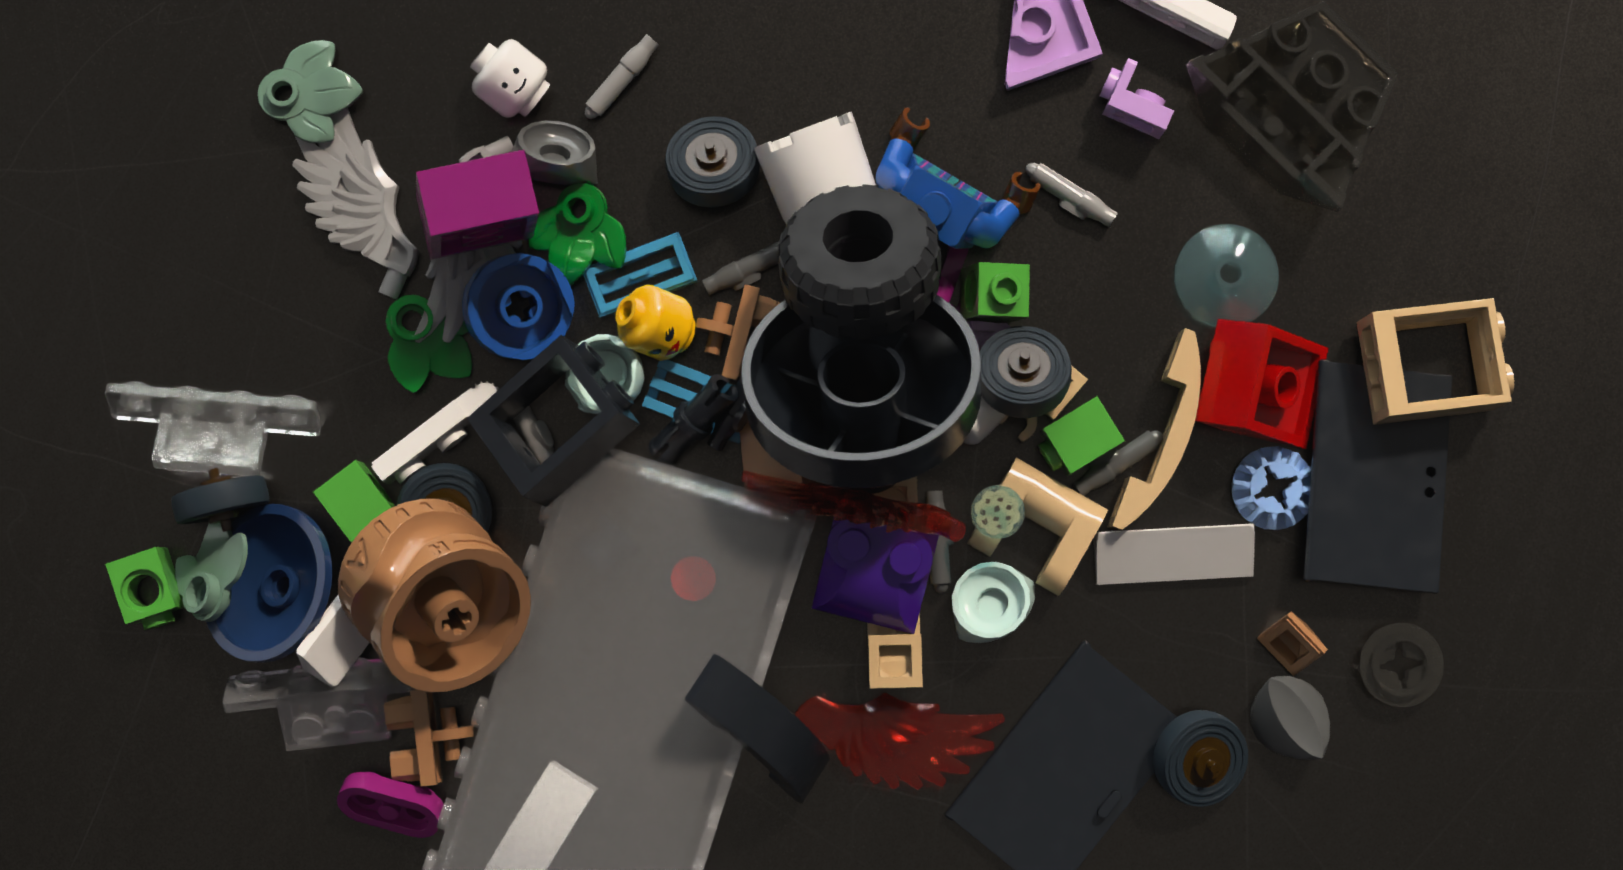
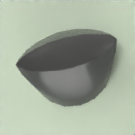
(558, 153)
(1291, 718)

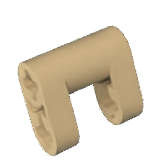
(1056, 509)

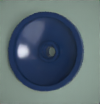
(280, 587)

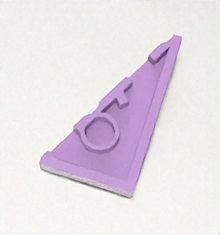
(1048, 40)

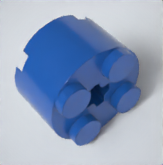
(489, 295)

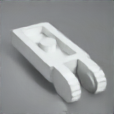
(440, 431)

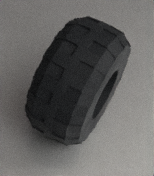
(851, 296)

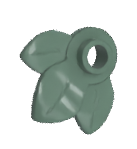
(316, 92)
(209, 576)

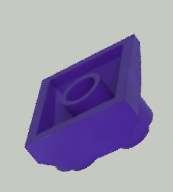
(875, 574)

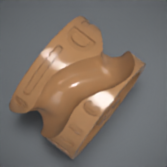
(434, 595)

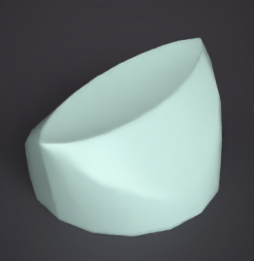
(991, 602)

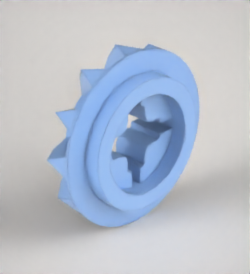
(1250, 479)

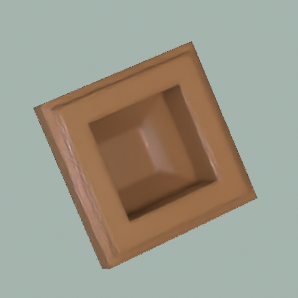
(1292, 643)

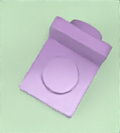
(1139, 109)

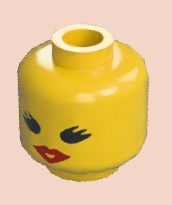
(655, 322)

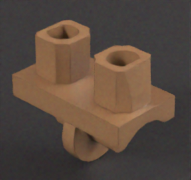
(750, 313)
(424, 761)

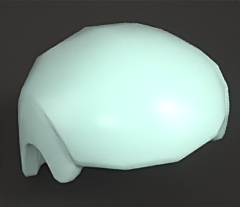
(620, 365)

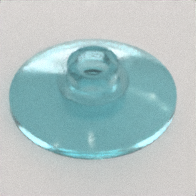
(1200, 281)

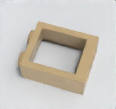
(1384, 365)

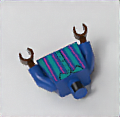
(958, 210)

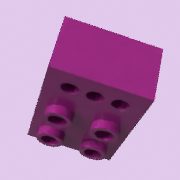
(476, 204)

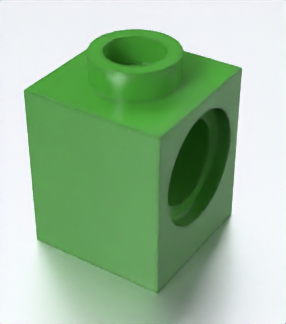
(995, 292)
(1079, 437)
(353, 498)
(126, 576)

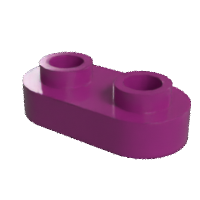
(390, 804)

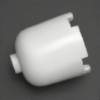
(814, 162)

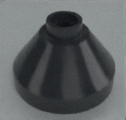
(862, 407)

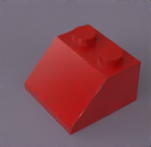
(1261, 383)

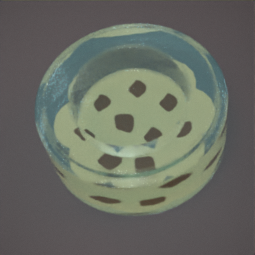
(997, 512)

